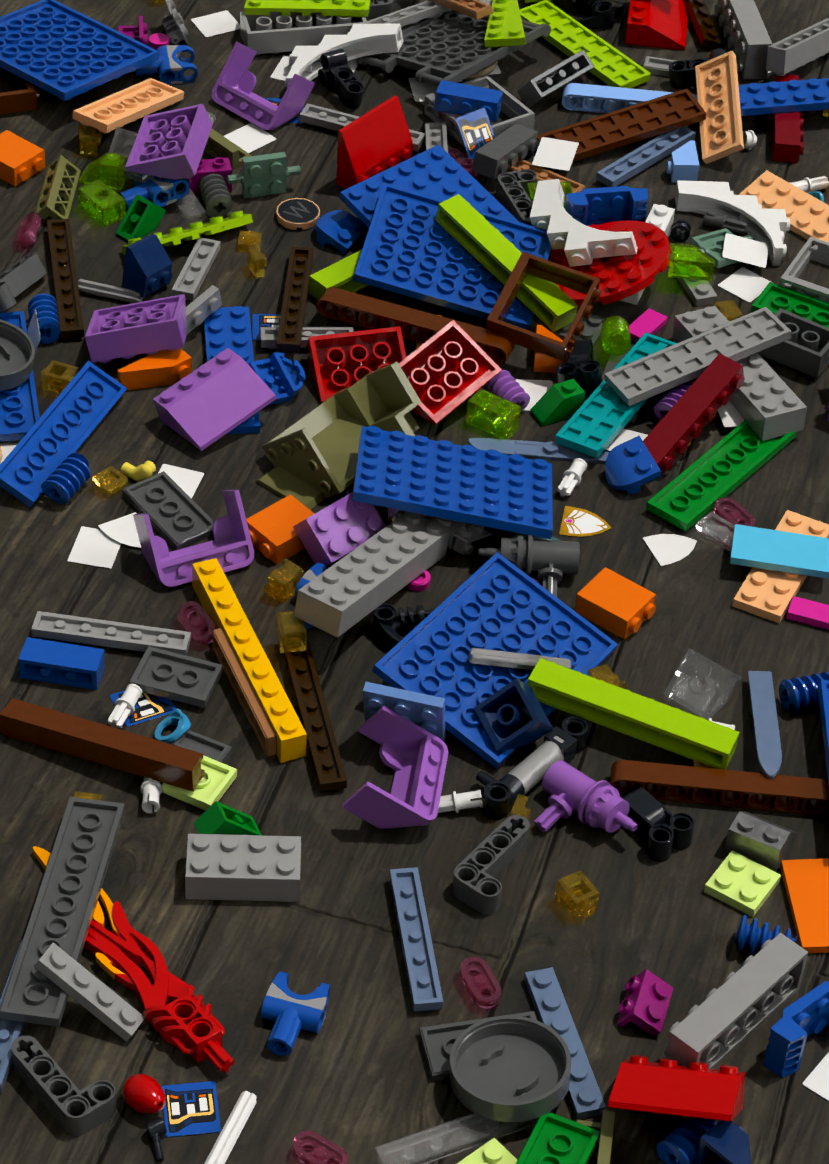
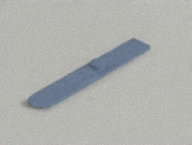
(535, 449)
(765, 722)

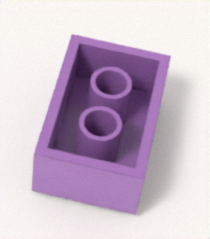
(338, 529)

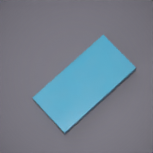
(780, 551)

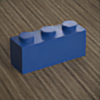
(464, 99)
(61, 663)

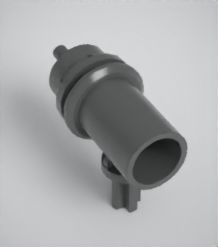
(545, 557)

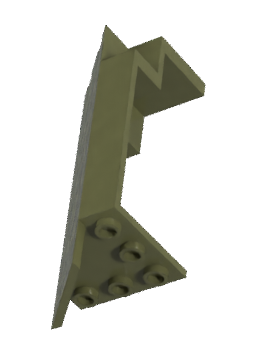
(321, 449)

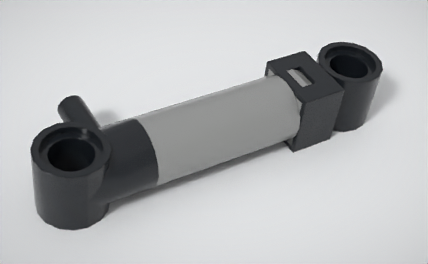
(557, 745)

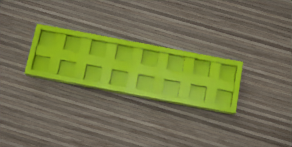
(572, 37)

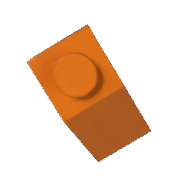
(542, 362)

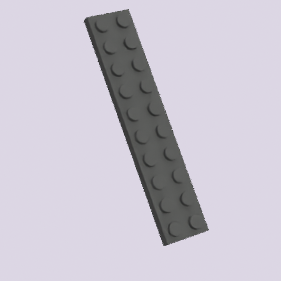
(63, 907)

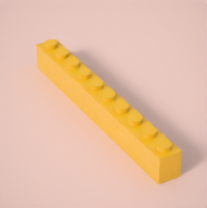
(224, 608)

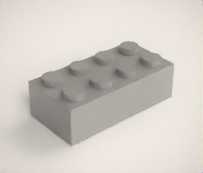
(243, 867)

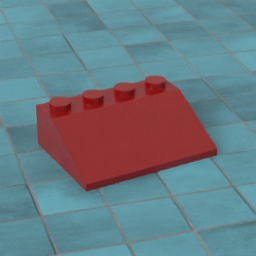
(657, 24)
(373, 144)
(345, 358)
(447, 372)
(678, 1088)

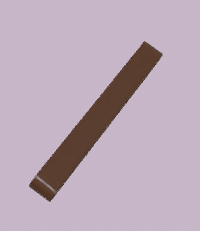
(414, 324)
(723, 787)

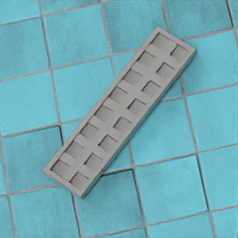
(692, 356)

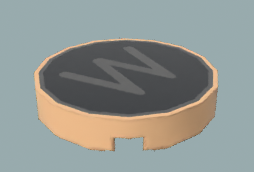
(297, 213)

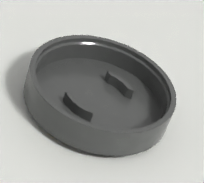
(16, 356)
(510, 1068)

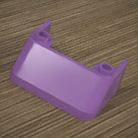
(235, 92)
(230, 545)
(418, 777)

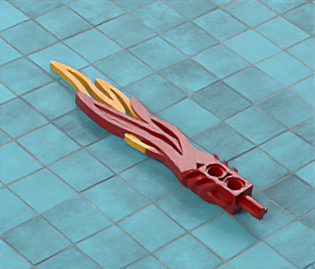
(182, 1021)

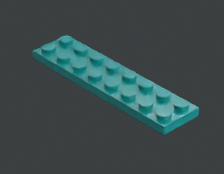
(604, 411)

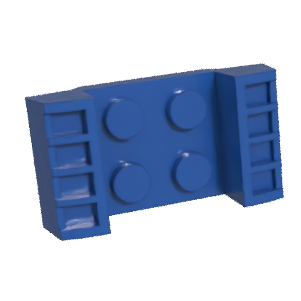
(608, 205)
(789, 1034)

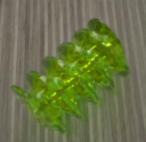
(615, 335)

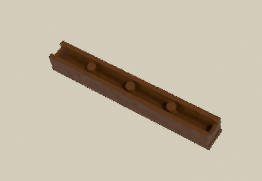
(102, 744)

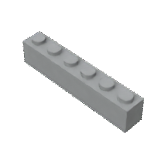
(798, 49)

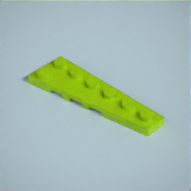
(350, 8)
(505, 25)
(216, 225)

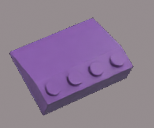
(171, 143)
(137, 329)
(213, 399)

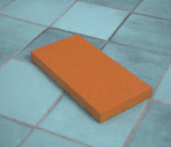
(808, 899)

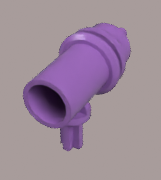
(596, 802)

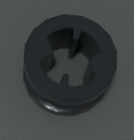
(678, 235)

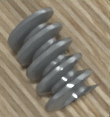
(215, 195)

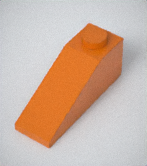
(156, 370)

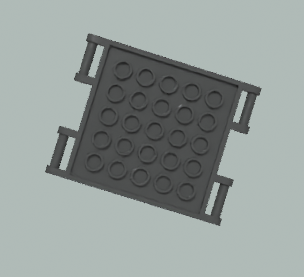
(448, 48)

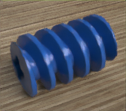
(47, 317)
(67, 478)
(801, 691)
(755, 936)
(683, 1143)

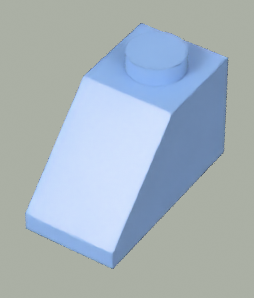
(684, 163)

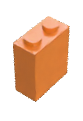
(19, 158)
(273, 529)
(615, 603)

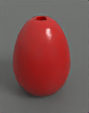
(143, 1094)

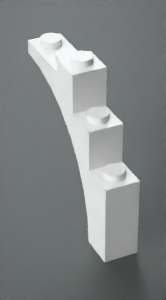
(359, 42)
(715, 197)
(564, 232)

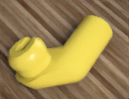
(140, 472)

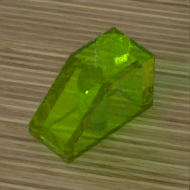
(108, 169)
(690, 263)

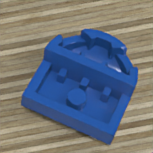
(339, 230)
(280, 375)
(630, 466)

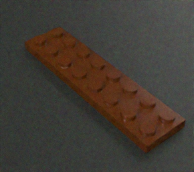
(631, 124)

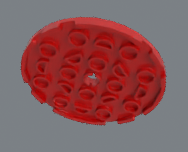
(627, 273)

